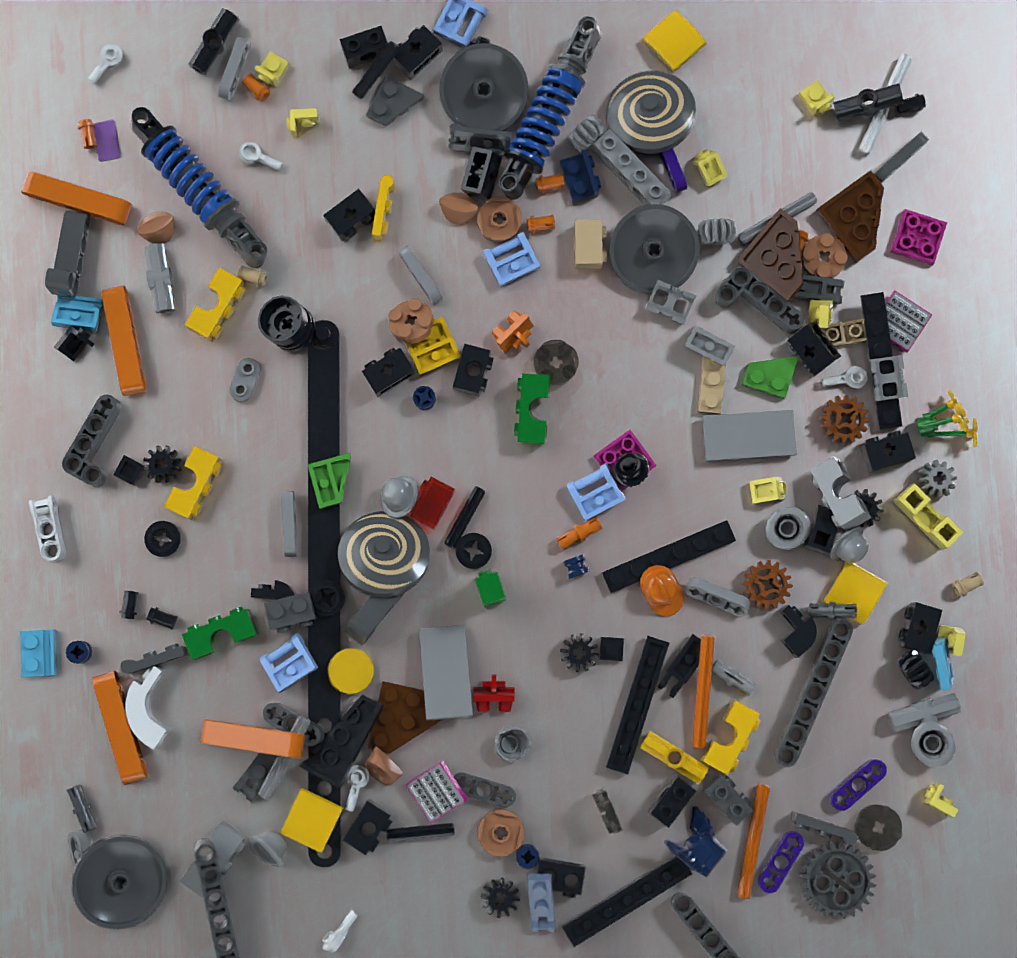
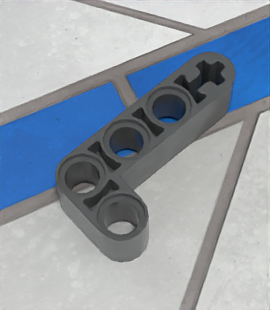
(70, 254)
(763, 303)
(96, 438)
(369, 617)

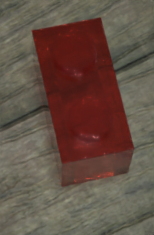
(432, 502)

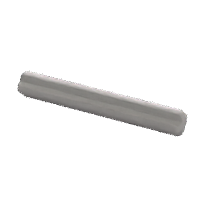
(791, 209)
(281, 762)

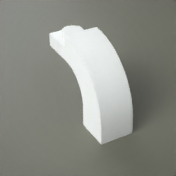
(138, 710)

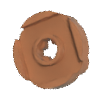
(491, 229)
(827, 244)
(407, 310)
(511, 824)

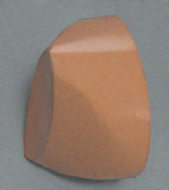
(458, 207)
(157, 227)
(382, 767)

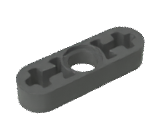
(902, 156)
(282, 710)
(498, 800)

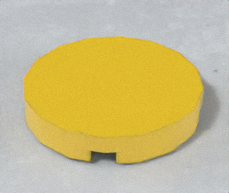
(350, 671)

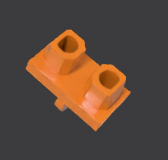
(515, 334)

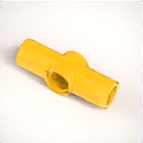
(686, 765)

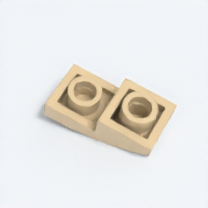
(846, 332)

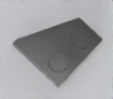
(392, 101)

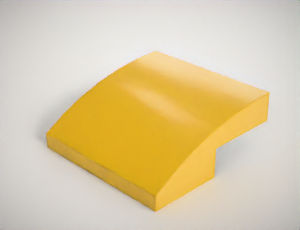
(674, 40)
(435, 349)
(856, 586)
(311, 820)

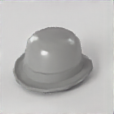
(398, 496)
(788, 528)
(850, 546)
(933, 744)
(269, 848)

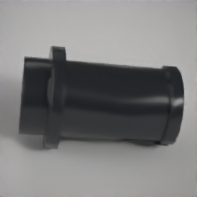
(912, 103)
(129, 605)
(161, 618)

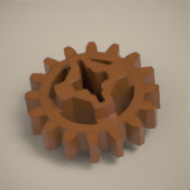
(850, 425)
(771, 575)

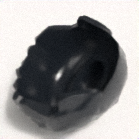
(631, 469)

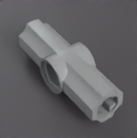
(160, 278)
(924, 711)

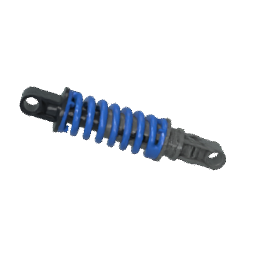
(557, 91)
(215, 207)

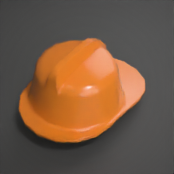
(662, 590)

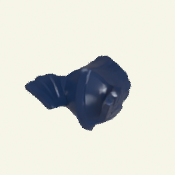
(700, 850)

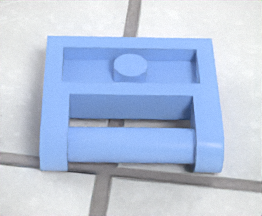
(453, 18)
(514, 265)
(601, 497)
(293, 668)

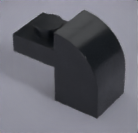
(280, 591)
(802, 635)

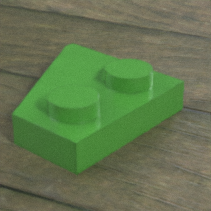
(770, 376)
(330, 479)

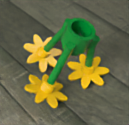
(928, 425)

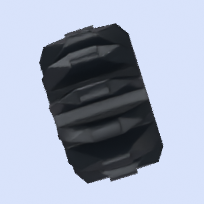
(164, 455)
(872, 506)
(574, 646)
(915, 669)
(492, 895)

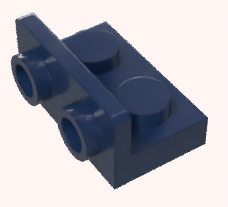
(580, 177)

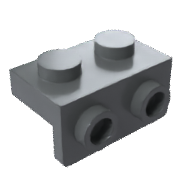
(290, 611)
(728, 800)

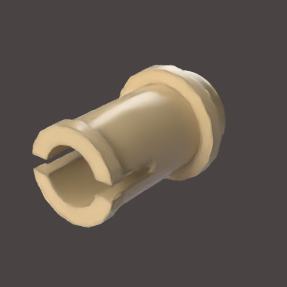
(253, 276)
(964, 586)

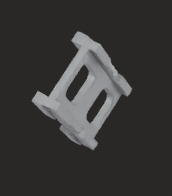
(673, 295)
(896, 377)

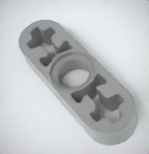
(234, 68)
(420, 275)
(289, 523)
(726, 599)

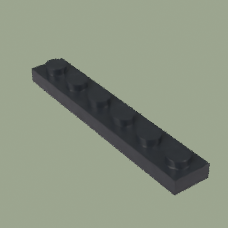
(880, 347)
(669, 555)
(637, 705)
(626, 900)

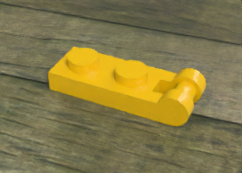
(383, 206)

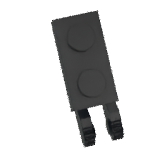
(683, 665)

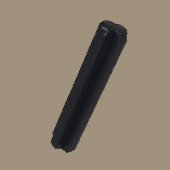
(376, 70)
(464, 517)
(420, 832)

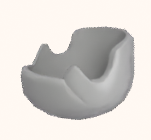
(512, 743)

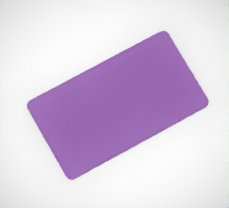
(106, 140)

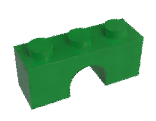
(529, 427)
(490, 588)
(201, 639)

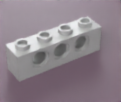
(630, 169)

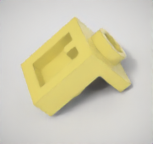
(271, 69)
(816, 98)
(305, 117)
(710, 166)
(821, 312)
(768, 490)
(955, 638)
(943, 804)

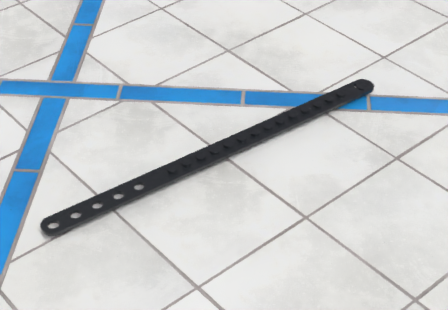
(323, 545)

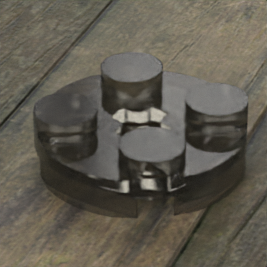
(563, 352)
(604, 805)
(884, 815)

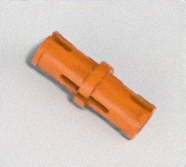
(579, 533)

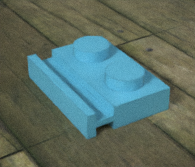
(77, 312)
(38, 653)
(944, 668)

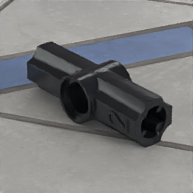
(221, 30)
(881, 98)

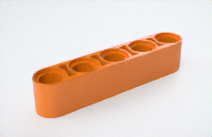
(76, 198)
(124, 340)
(121, 737)
(253, 738)

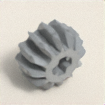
(587, 132)
(716, 231)
(934, 487)

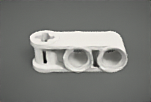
(45, 513)

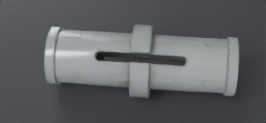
(746, 685)

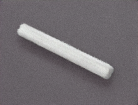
(878, 119)

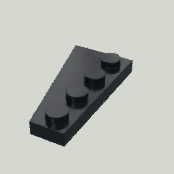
(341, 747)

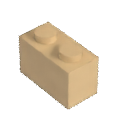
(588, 244)

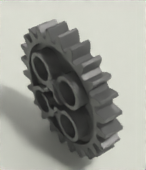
(849, 863)

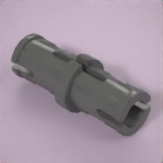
(833, 610)
(81, 808)

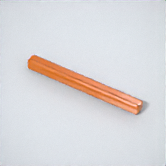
(703, 691)
(753, 841)

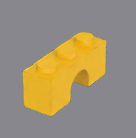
(208, 322)
(205, 468)
(743, 722)

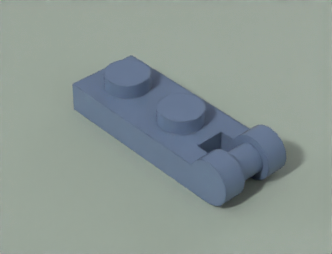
(541, 902)

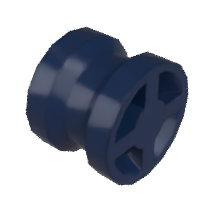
(422, 395)
(576, 566)
(84, 652)
(527, 851)

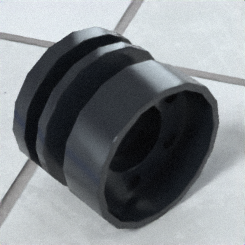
(278, 317)

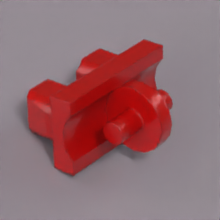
(493, 692)

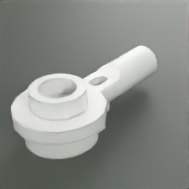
(111, 56)
(251, 153)
(854, 377)
(357, 778)
(334, 939)

